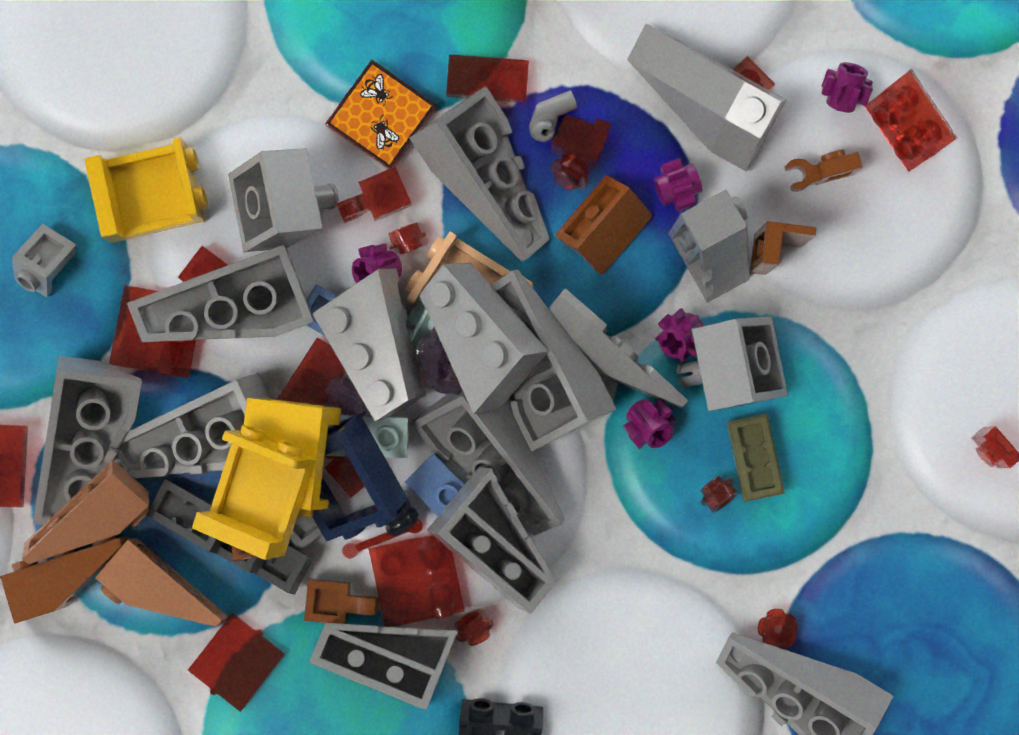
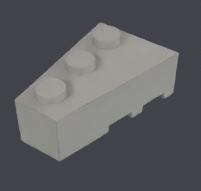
(714, 244)
(481, 336)
(374, 344)
(386, 659)

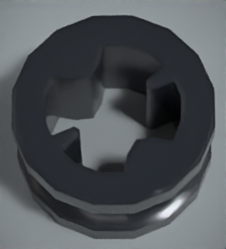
(406, 519)

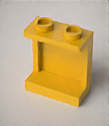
(146, 191)
(301, 425)
(257, 494)

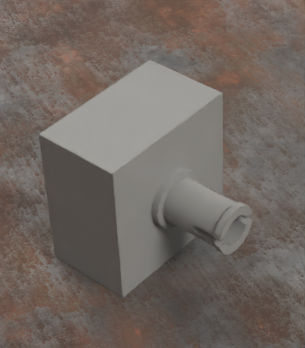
(278, 199)
(736, 363)

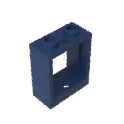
(375, 475)

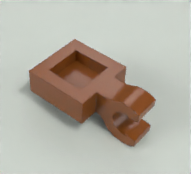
(833, 167)
(331, 602)

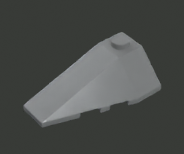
(715, 102)
(608, 355)
(492, 442)

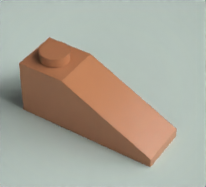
(93, 514)
(149, 583)

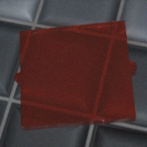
(236, 662)

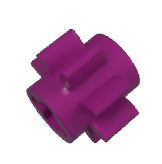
(847, 87)
(678, 184)
(374, 258)
(677, 335)
(650, 423)

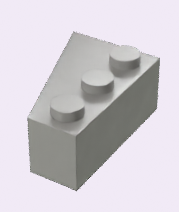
(492, 541)

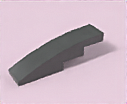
(177, 509)

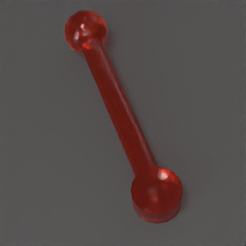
(350, 550)

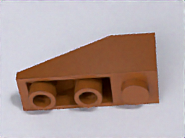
(54, 584)

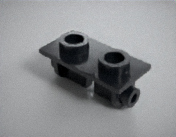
(485, 717)

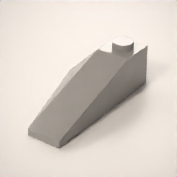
(477, 163)
(236, 301)
(564, 387)
(86, 424)
(191, 434)
(804, 691)

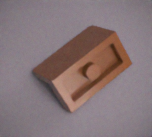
(604, 224)
(769, 240)

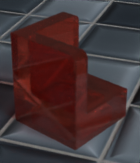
(581, 139)

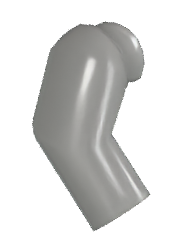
(547, 113)

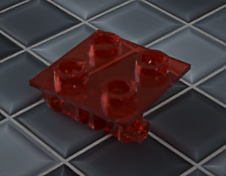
(910, 121)
(159, 357)
(416, 581)

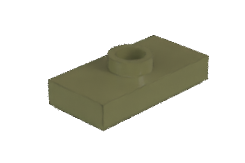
(755, 457)

